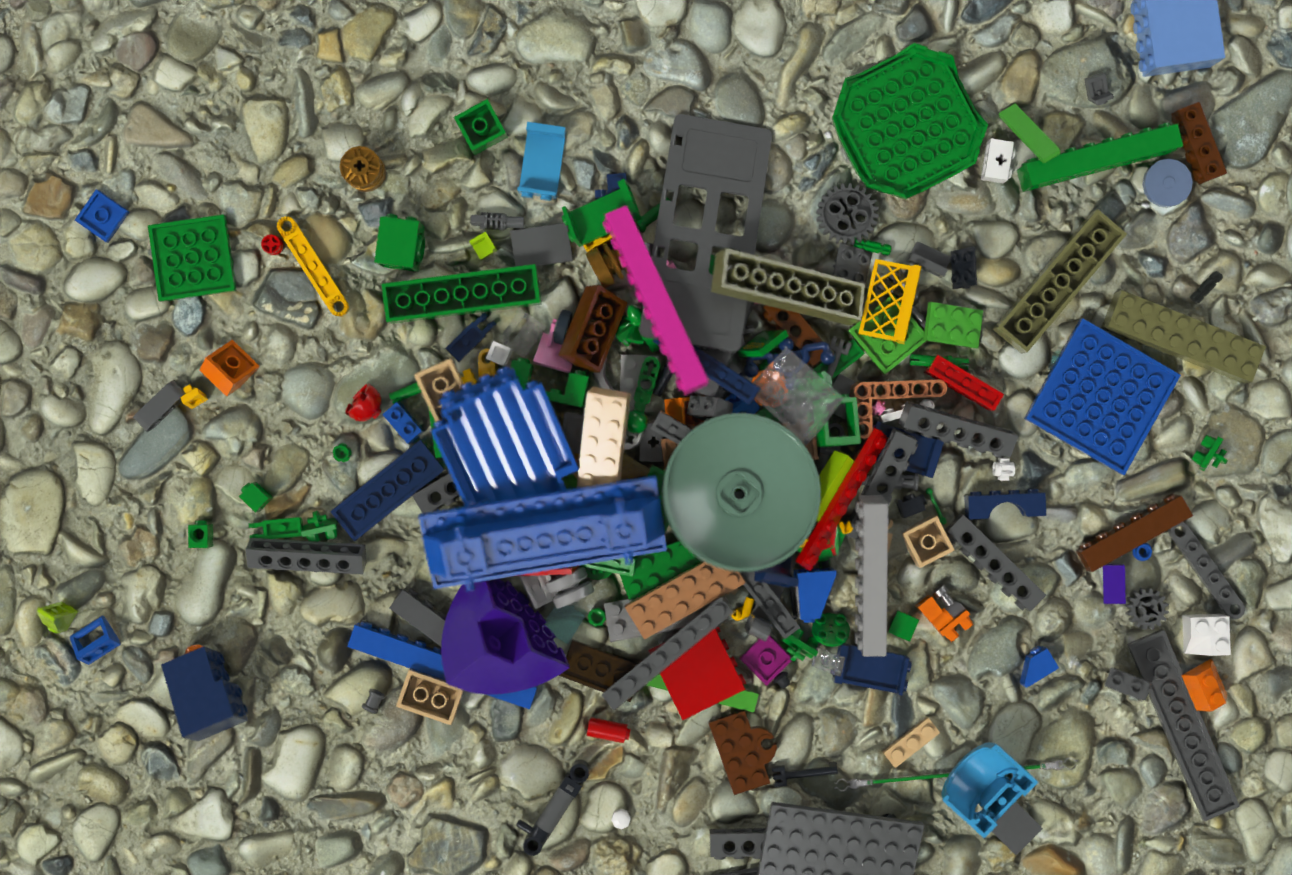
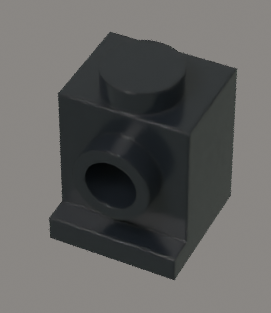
(911, 505)

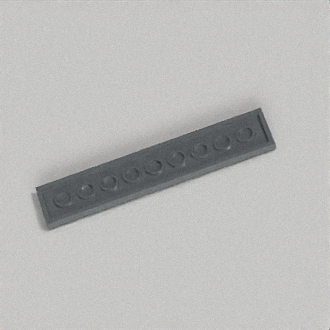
(1183, 726)

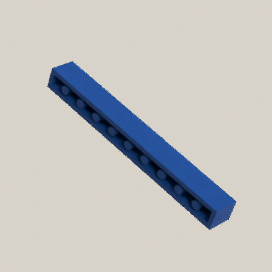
(416, 657)

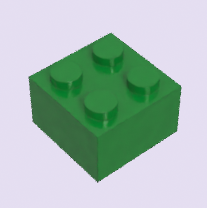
(480, 127)

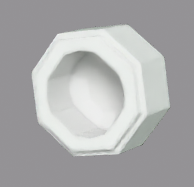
(621, 818)

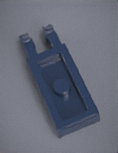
(469, 338)

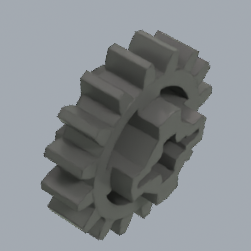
(1142, 616)

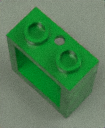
(853, 437)

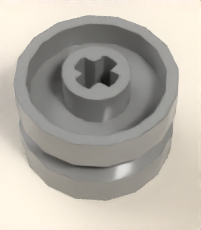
(570, 586)

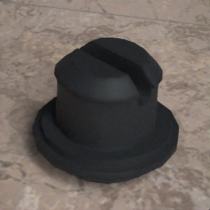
(782, 679)

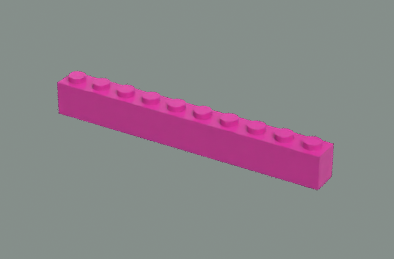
(655, 300)

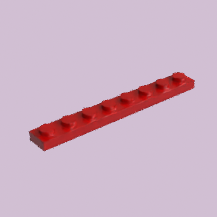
(842, 499)

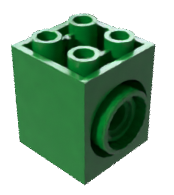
(400, 243)

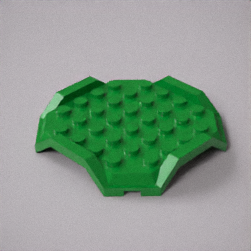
(908, 122)

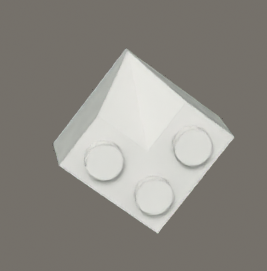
(1206, 634)

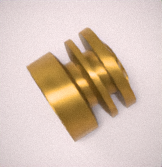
(369, 177)
(605, 265)

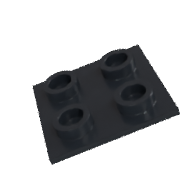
(963, 268)

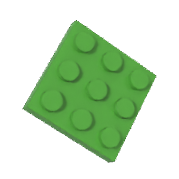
(883, 352)

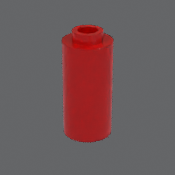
(608, 730)

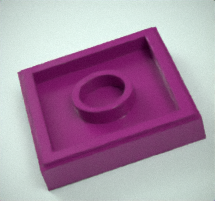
(766, 659)

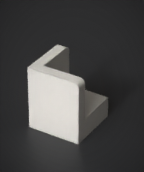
(499, 354)

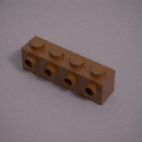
(1199, 143)

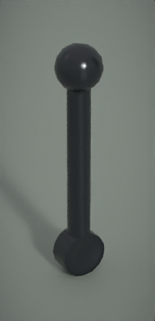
(793, 603)

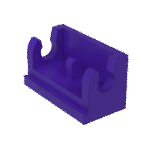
(1114, 584)

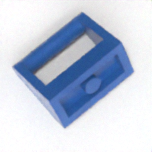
(97, 648)

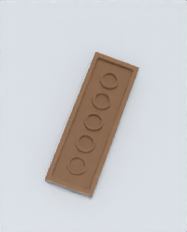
(681, 597)

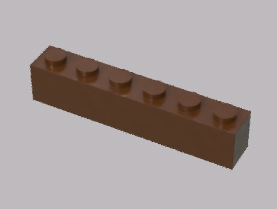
(1133, 532)

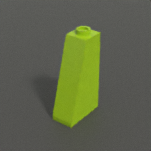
(832, 477)

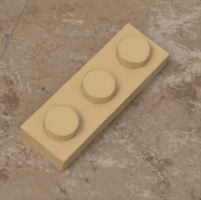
(911, 742)

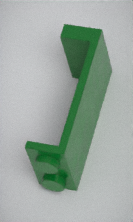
(587, 221)

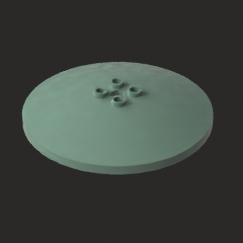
(777, 486)

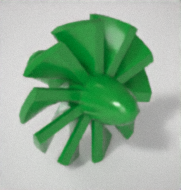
(629, 328)

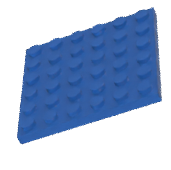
(1102, 396)

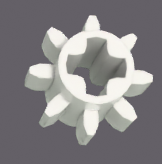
(1003, 469)

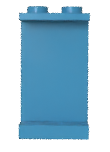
(542, 161)

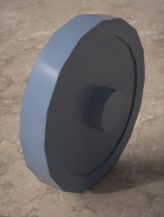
(1167, 183)

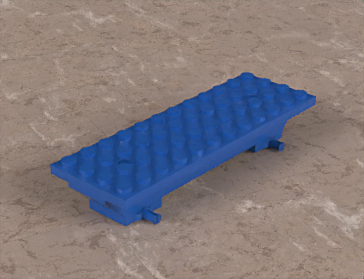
(543, 532)

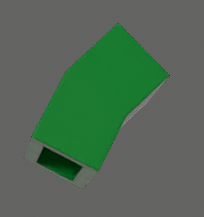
(903, 625)

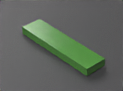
(1029, 133)

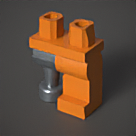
(947, 618)

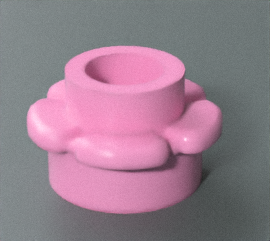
(878, 407)

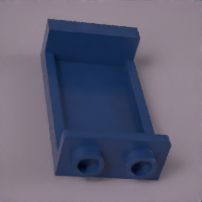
(926, 455)
(874, 672)

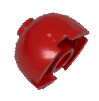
(365, 404)

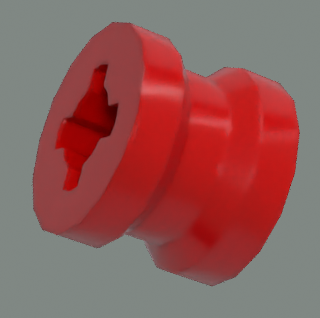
(268, 244)

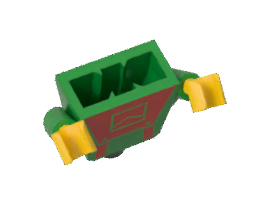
(833, 544)

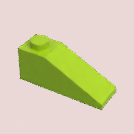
(57, 616)

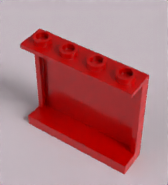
(702, 676)

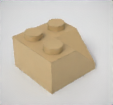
(927, 541)

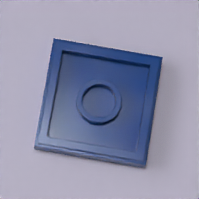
(102, 215)

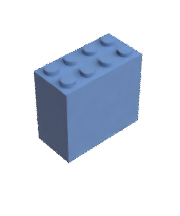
(1177, 35)

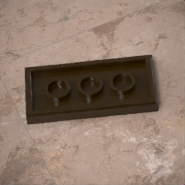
(595, 667)

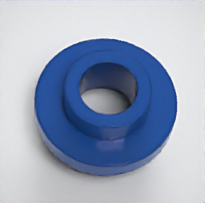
(1147, 552)

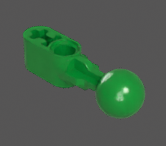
(637, 418)

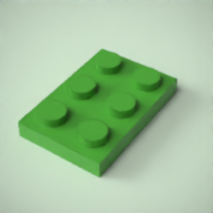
(953, 325)

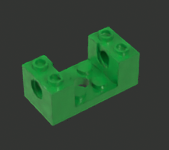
(576, 385)

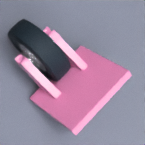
(551, 344)

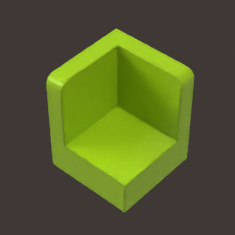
(483, 245)

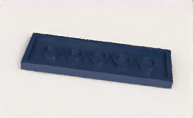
(387, 490)

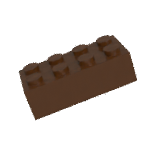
(593, 329)

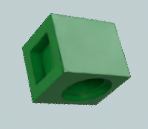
(255, 496)
(193, 539)

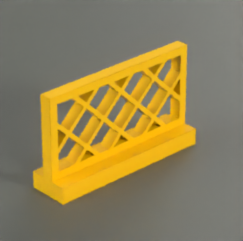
(907, 303)

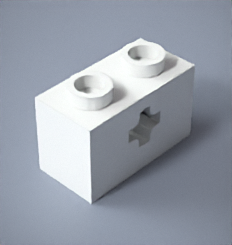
(991, 169)

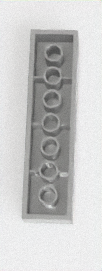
(872, 575)

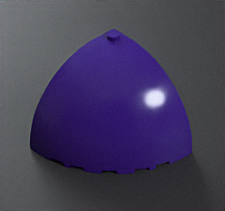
(497, 641)

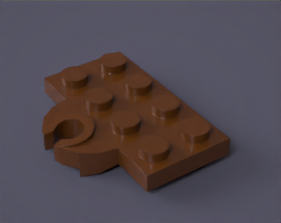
(742, 751)

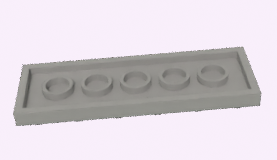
(622, 626)

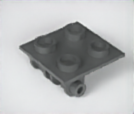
(852, 263)

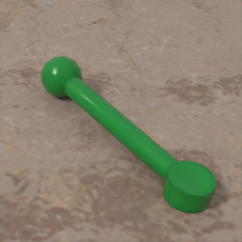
(943, 520)

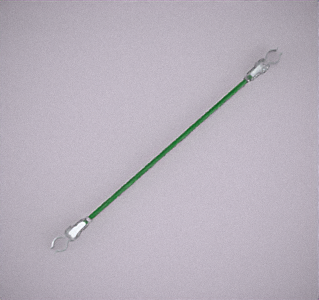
(855, 783)

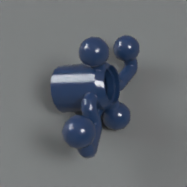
(827, 356)

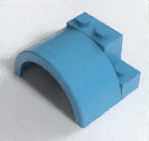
(983, 781)

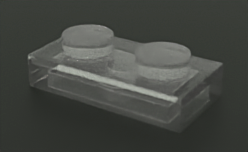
(828, 662)

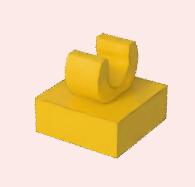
(193, 397)

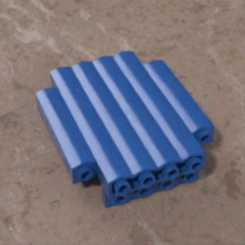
(502, 440)

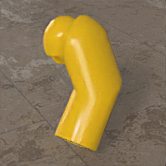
(745, 610)

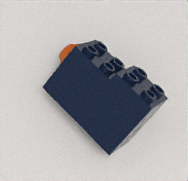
(202, 693)

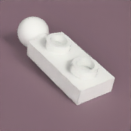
(890, 414)

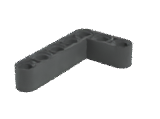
(758, 622)

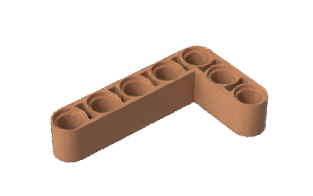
(889, 393)

